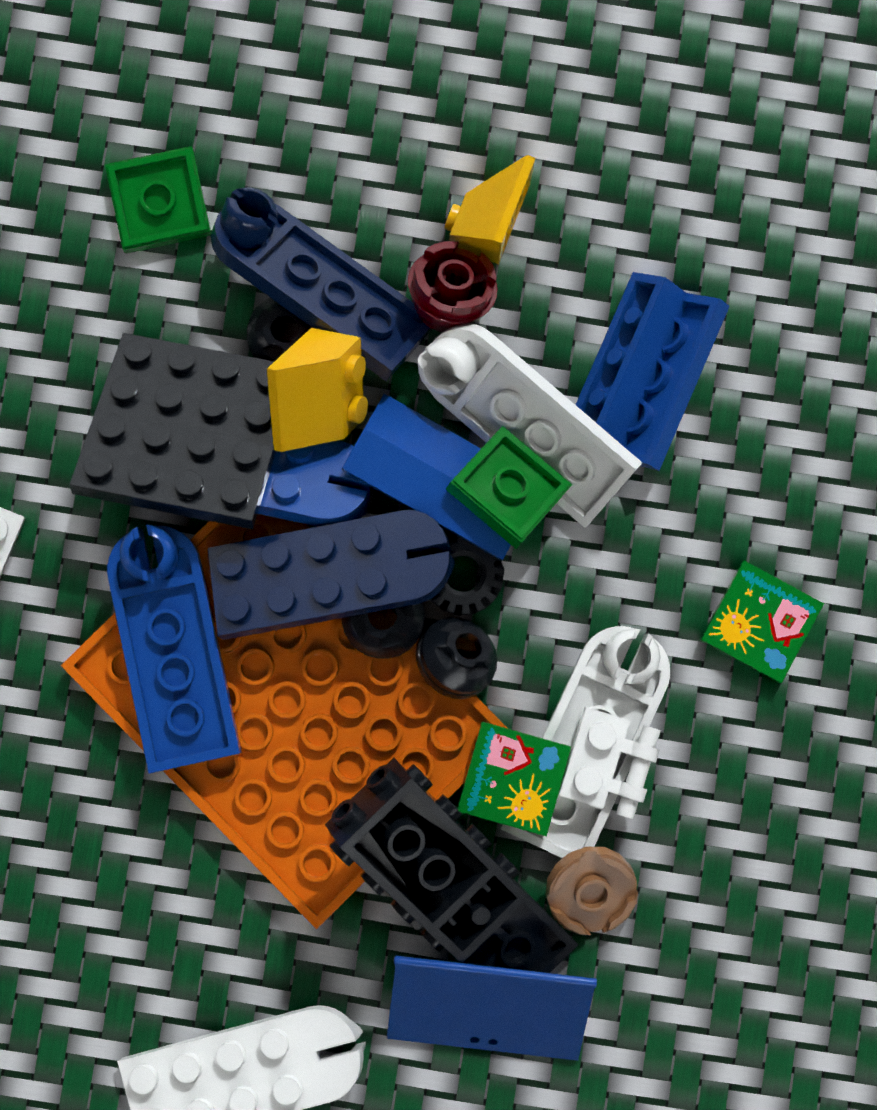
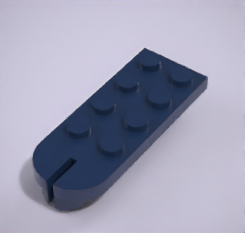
(315, 279)
(327, 572)

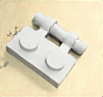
(595, 759)

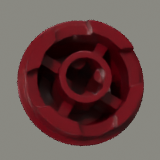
(451, 286)

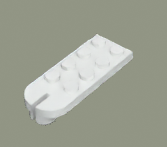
(495, 388)
(606, 687)
(250, 1066)

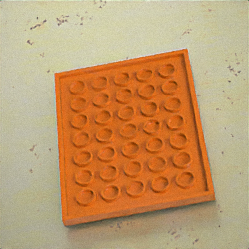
(309, 734)

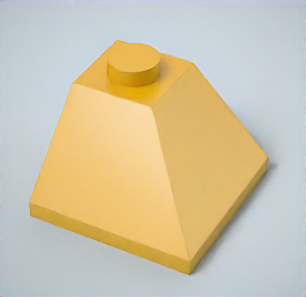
(491, 210)

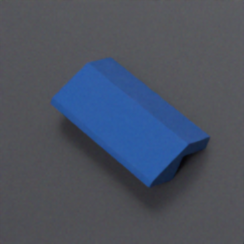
(650, 364)
(414, 464)

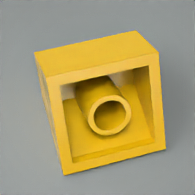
(317, 390)

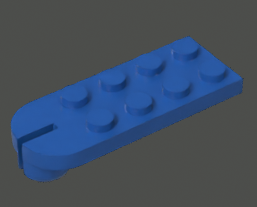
(312, 488)
(171, 650)

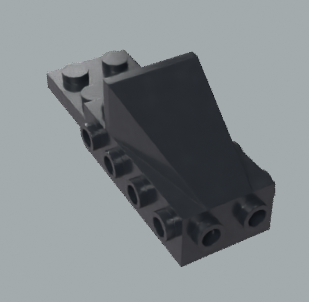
(444, 874)

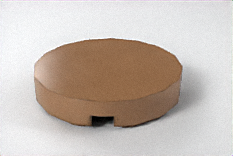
(591, 890)

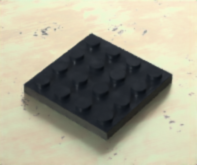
(180, 433)

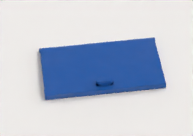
(489, 1008)

